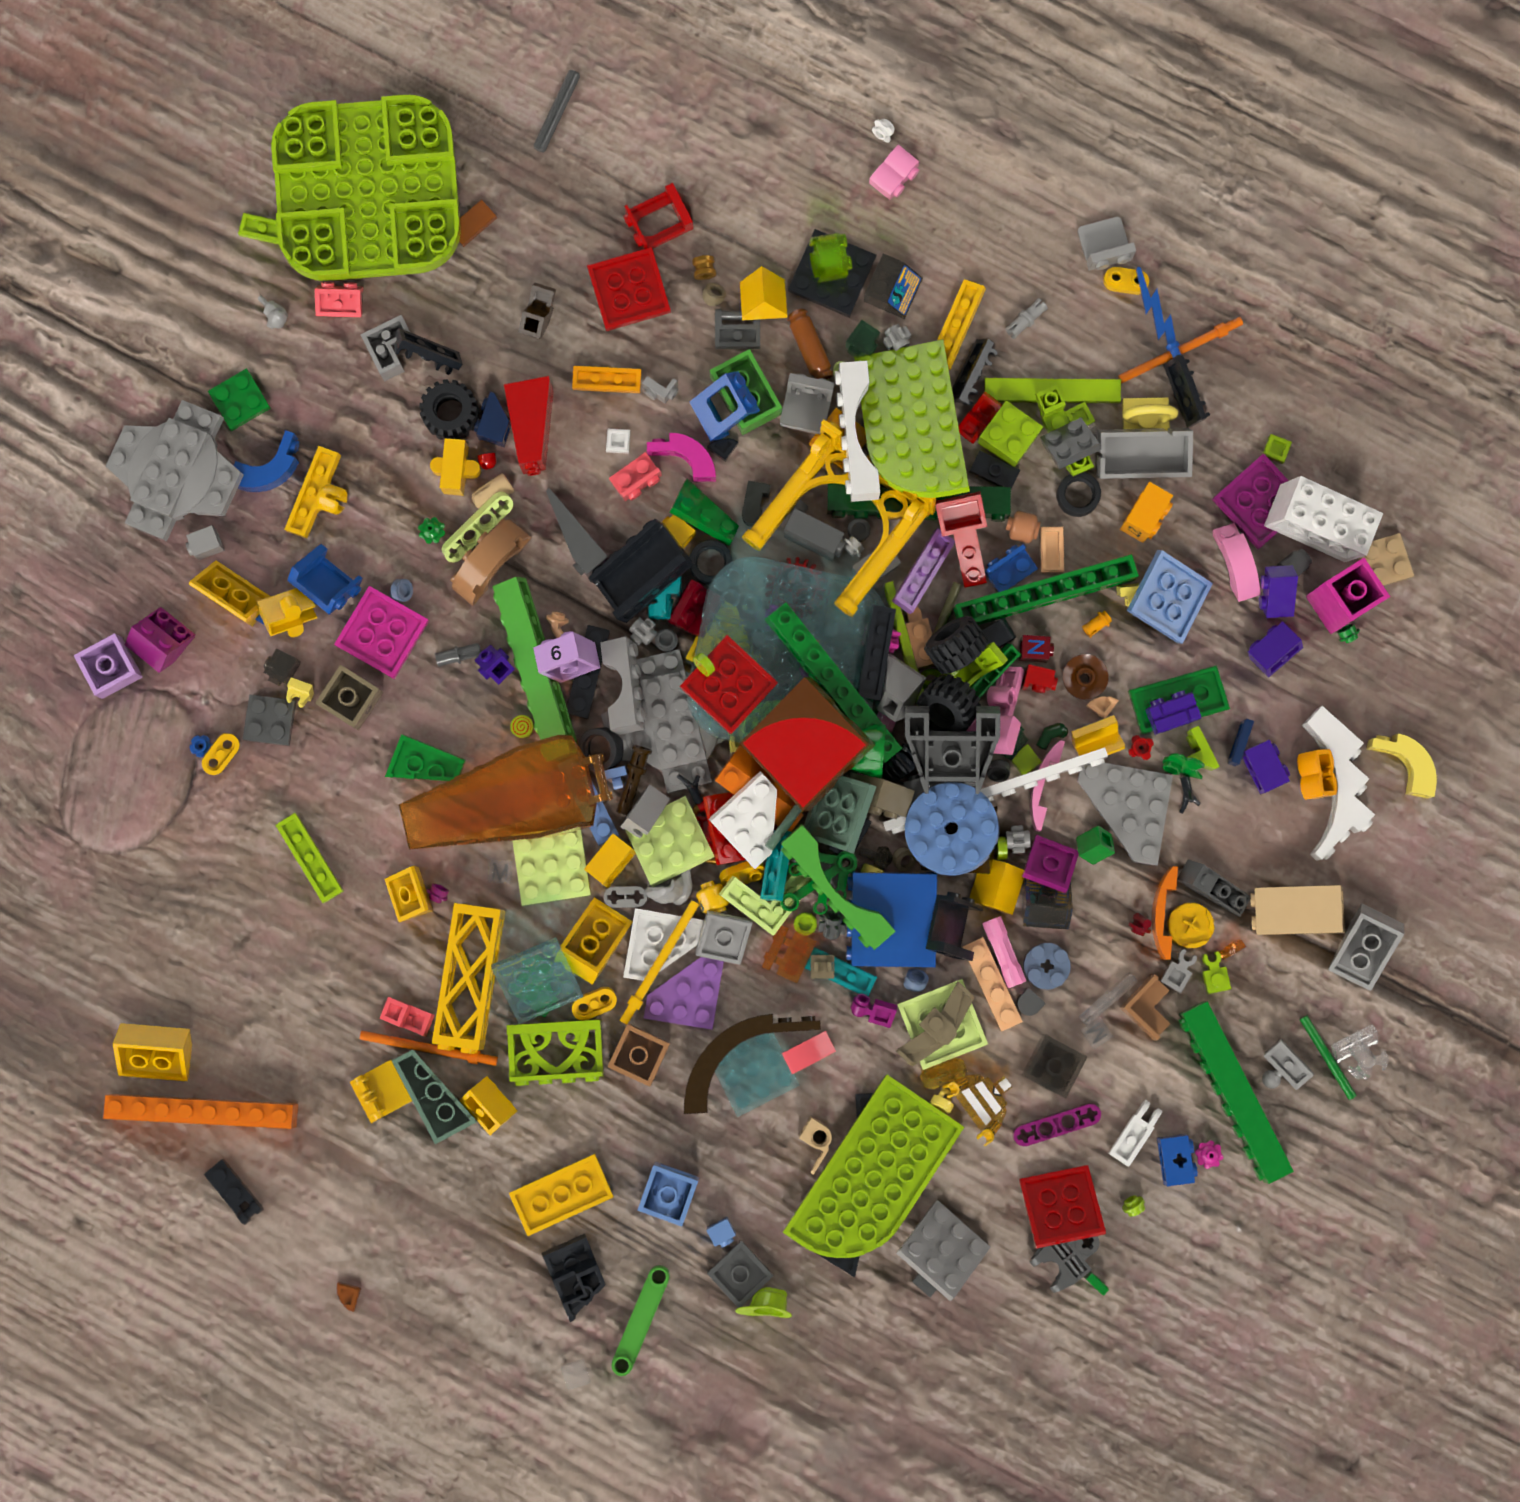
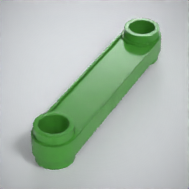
(640, 1320)

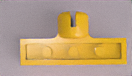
(317, 493)

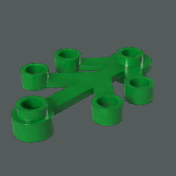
(829, 873)

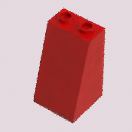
(530, 419)

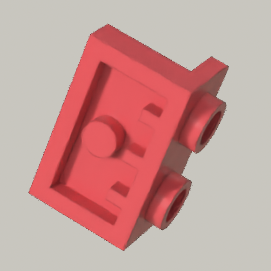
(338, 300)
(635, 477)

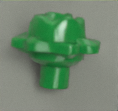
(431, 530)

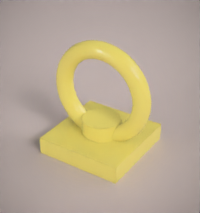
(1147, 413)

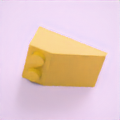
(594, 939)

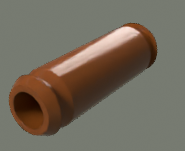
(809, 344)

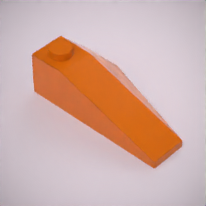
(741, 769)

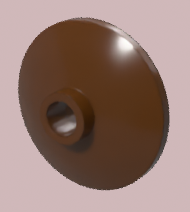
(1096, 673)

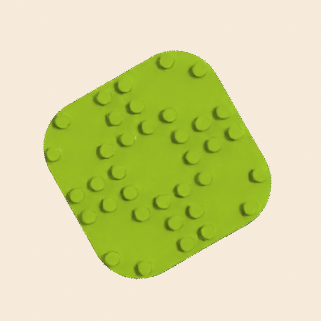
(366, 188)

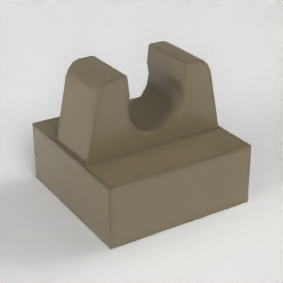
(822, 966)

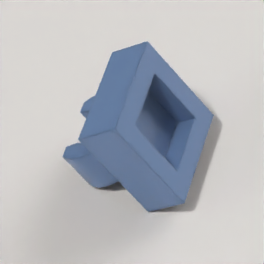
(615, 774)

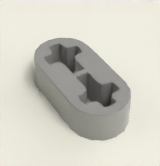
(625, 903)

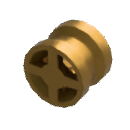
(704, 267)

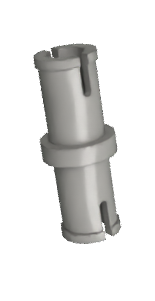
(1026, 318)

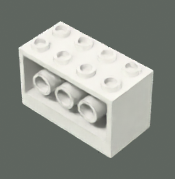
(1323, 519)

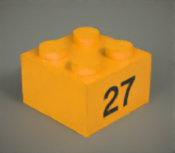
(1145, 514)

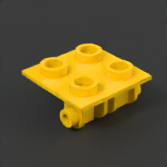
(380, 1091)

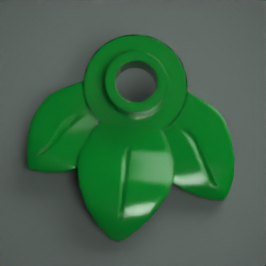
(1178, 763)

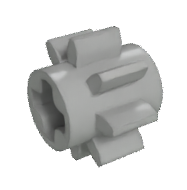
(897, 337)
(643, 631)
(1018, 839)

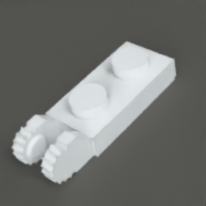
(1134, 1135)

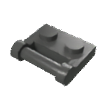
(738, 335)

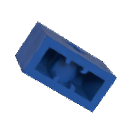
(1168, 1149)

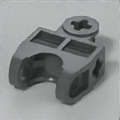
(1067, 1273)

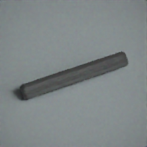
(556, 111)

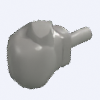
(274, 312)

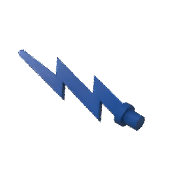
(1160, 326)

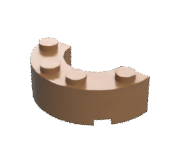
(487, 558)

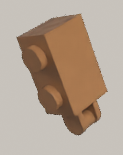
(919, 633)

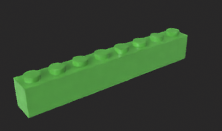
(524, 633)

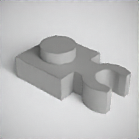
(1176, 974)

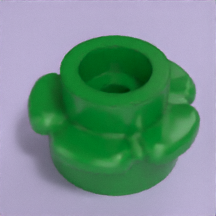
(1348, 633)

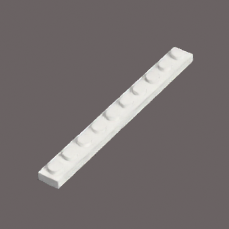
(1028, 781)

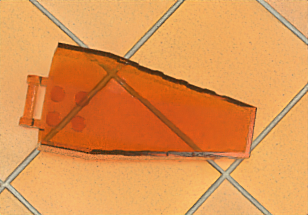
(517, 796)

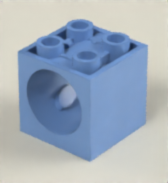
(668, 1193)

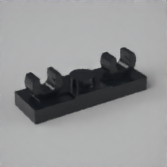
(427, 350)
(972, 370)
(1185, 391)

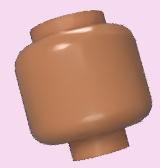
(1023, 527)

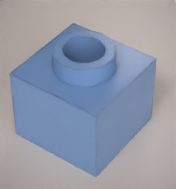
(721, 1232)

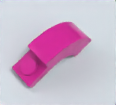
(688, 450)

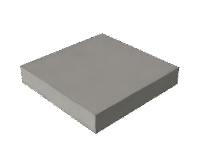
(723, 937)

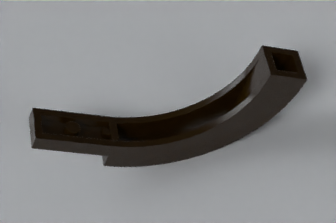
(700, 1078)

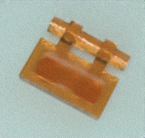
(795, 957)

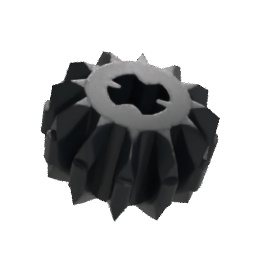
(900, 764)

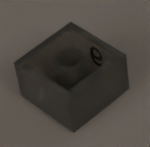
(1054, 1066)

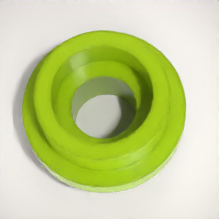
(1134, 1205)

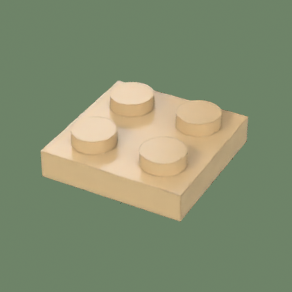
(1389, 560)

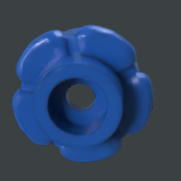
(196, 741)

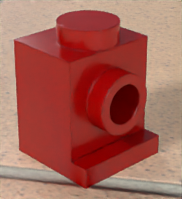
(1039, 679)

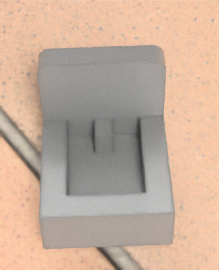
(655, 390)

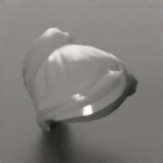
(674, 890)

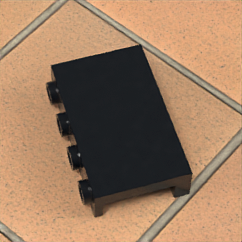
(641, 570)

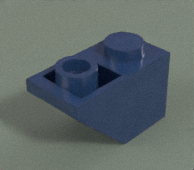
(494, 424)

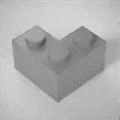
(381, 343)

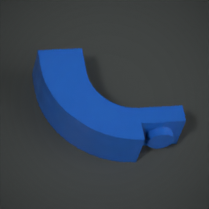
(273, 473)

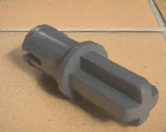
(457, 654)

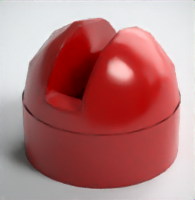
(487, 461)

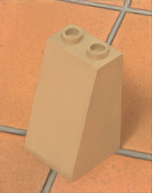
(1298, 910)

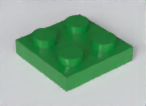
(239, 399)

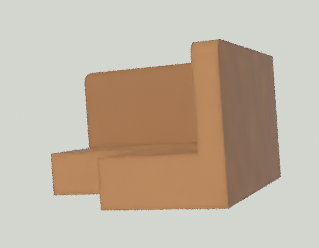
(1141, 1007)

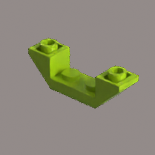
(1053, 417)

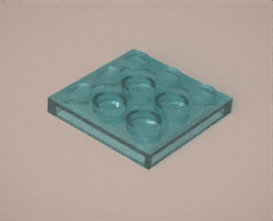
(537, 980)
(755, 1073)

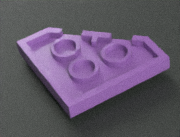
(688, 996)

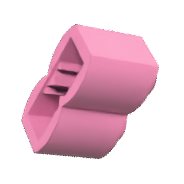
(894, 172)

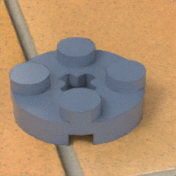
(1036, 974)

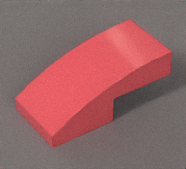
(407, 1016)
(808, 1052)

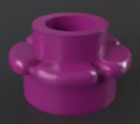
(438, 893)

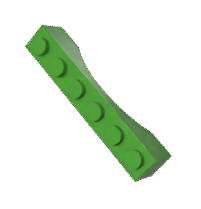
(869, 923)

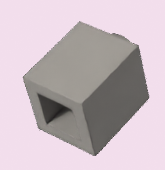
(204, 543)

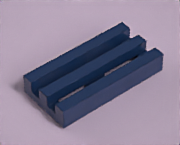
(1240, 742)

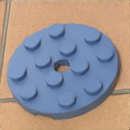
(959, 851)

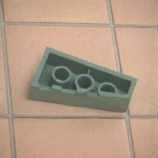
(433, 1100)

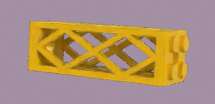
(448, 994)

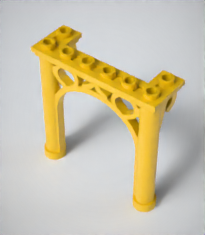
(803, 481)

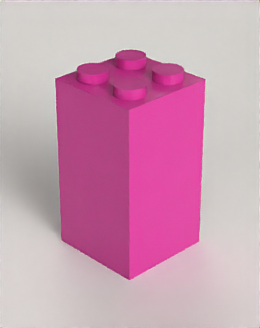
(1347, 595)

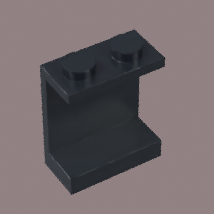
(949, 925)

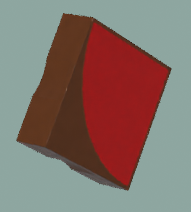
(807, 744)

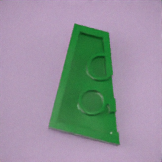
(703, 513)
(422, 761)

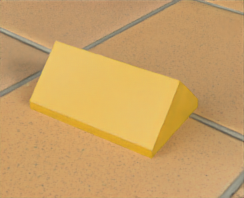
(229, 591)

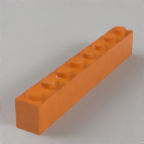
(200, 1111)

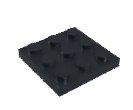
(838, 294)

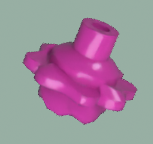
(1209, 1154)

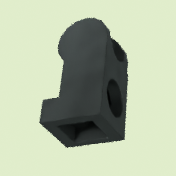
(752, 503)

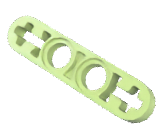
(474, 524)

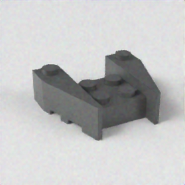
(952, 754)

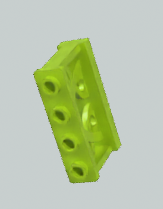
(530, 1031)

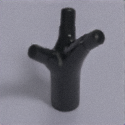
(692, 787)
(1188, 795)

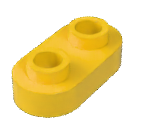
(1126, 283)
(221, 754)
(743, 872)
(594, 1003)

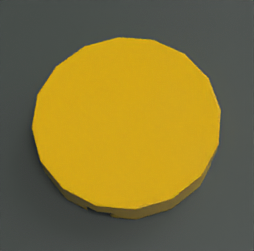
(1190, 925)

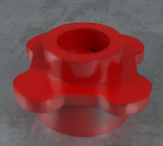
(1147, 745)

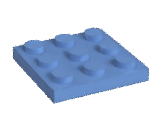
(1169, 596)

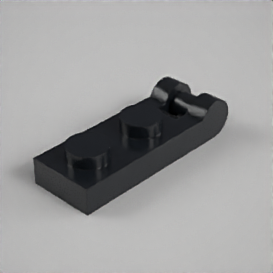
(233, 1191)

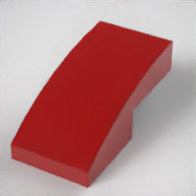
(979, 417)

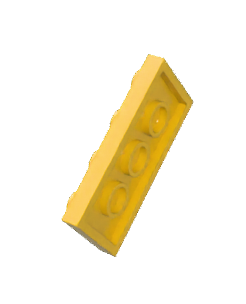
(561, 1194)

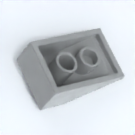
(1367, 947)

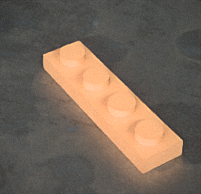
(993, 985)

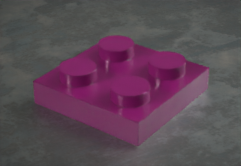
(1050, 864)

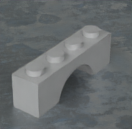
(627, 712)

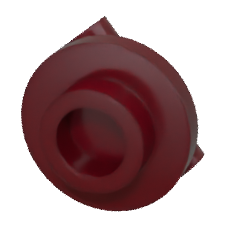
(1140, 924)

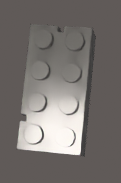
(1145, 453)

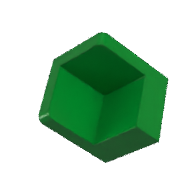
(1095, 845)

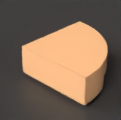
(1102, 705)

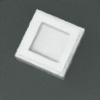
(618, 441)

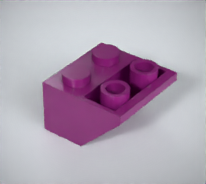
(159, 639)

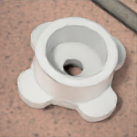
(883, 129)
(853, 546)

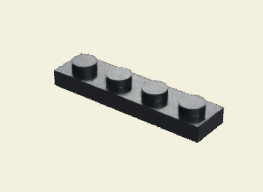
(876, 652)
(585, 685)

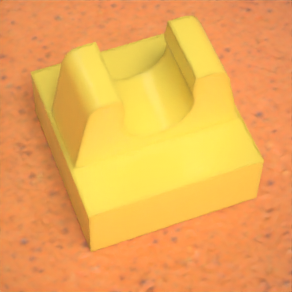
(1127, 591)
(299, 689)

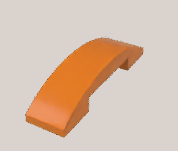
(1169, 883)

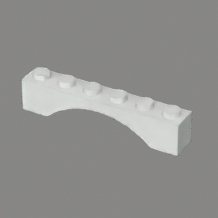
(863, 476)

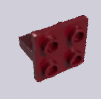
(689, 609)

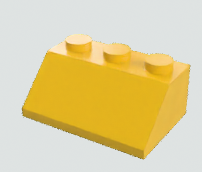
(153, 1052)

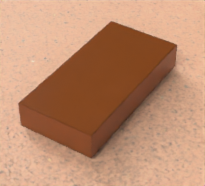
(475, 222)

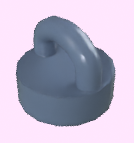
(401, 590)
(915, 980)

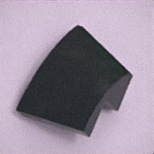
(574, 1274)

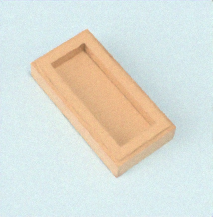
(1051, 550)

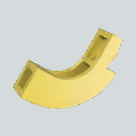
(1419, 764)

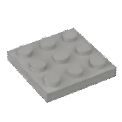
(943, 1250)

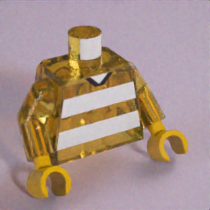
(982, 1102)

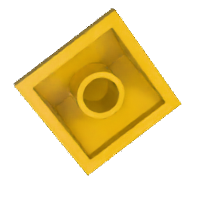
(763, 296)
(999, 888)
(408, 894)

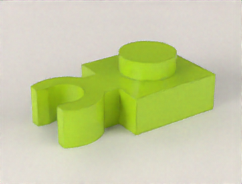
(1216, 977)

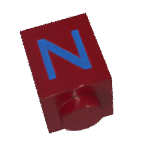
(1035, 648)

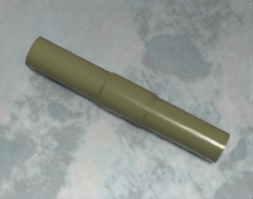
(948, 606)

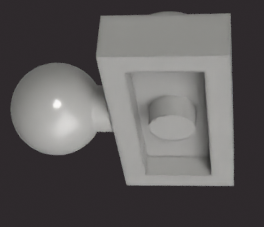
(1287, 1065)

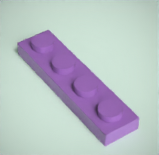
(923, 571)

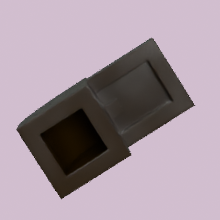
(538, 312)

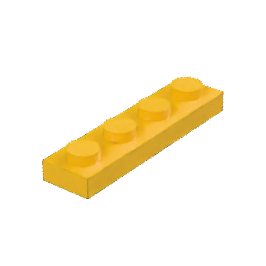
(960, 318)

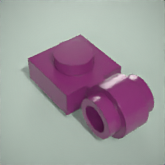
(879, 1013)

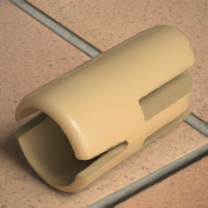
(497, 484)

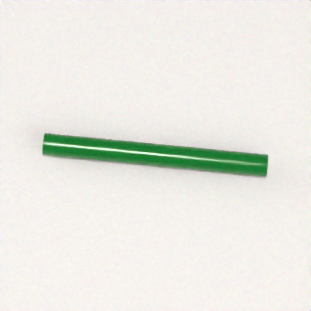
(1328, 1058)

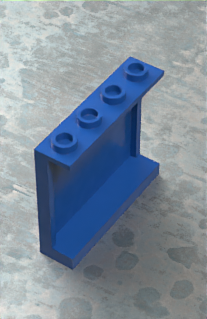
(908, 906)

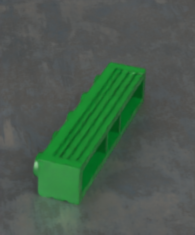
(984, 682)

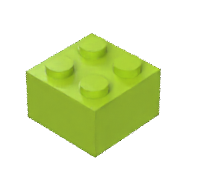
(1010, 434)

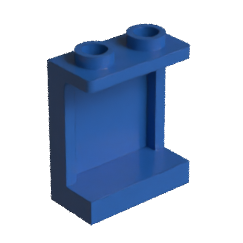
(323, 581)

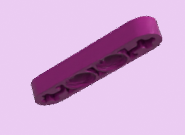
(1057, 1127)

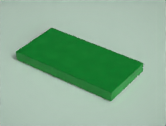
(1204, 685)

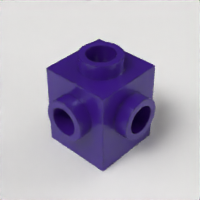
(494, 664)

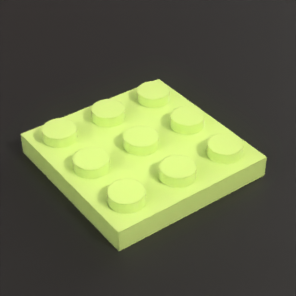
(672, 844)
(551, 868)
(969, 1034)

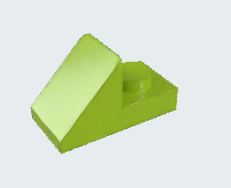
(1203, 751)

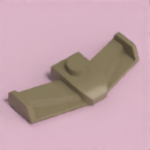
(938, 1027)

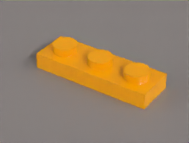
(606, 379)

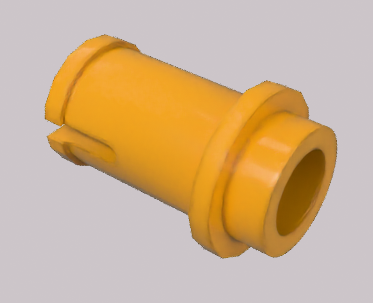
(1097, 623)

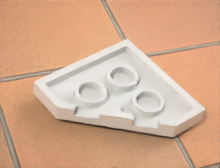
(749, 819)
(649, 936)

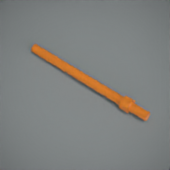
(1219, 331)
(428, 1048)

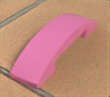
(1037, 812)

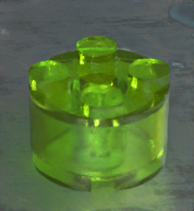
(830, 257)

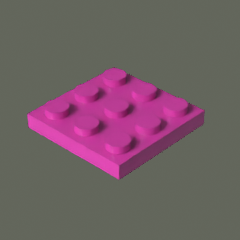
(381, 632)

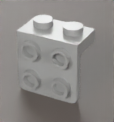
(1105, 244)
(806, 403)

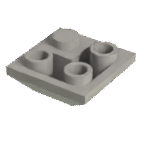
(899, 689)

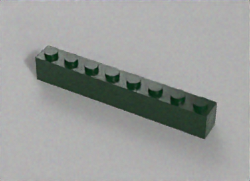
(995, 503)

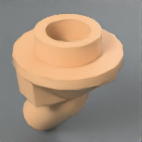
(556, 621)

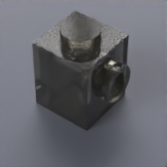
(281, 667)

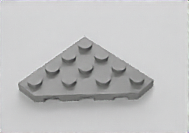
(1131, 804)

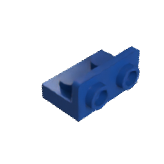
(1010, 569)

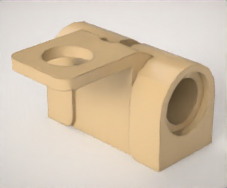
(806, 1135)

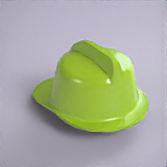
(767, 1302)

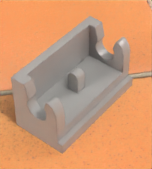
(645, 812)

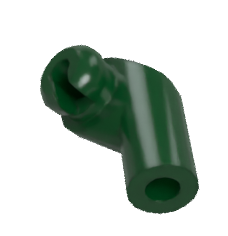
(1050, 732)

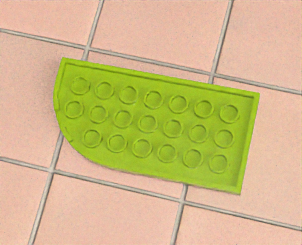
(914, 421)
(874, 1174)

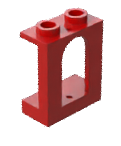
(647, 207)

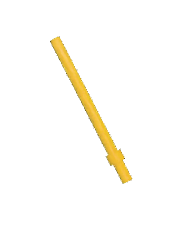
(635, 1002)

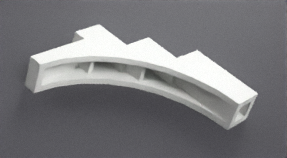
(1346, 809)

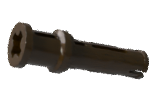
(639, 769)

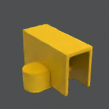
(454, 467)
(286, 612)

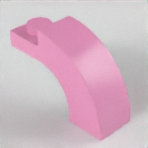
(1239, 561)

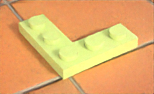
(766, 914)

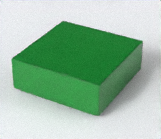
(1096, 1283)

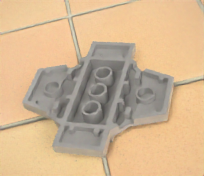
(174, 470)
(670, 728)

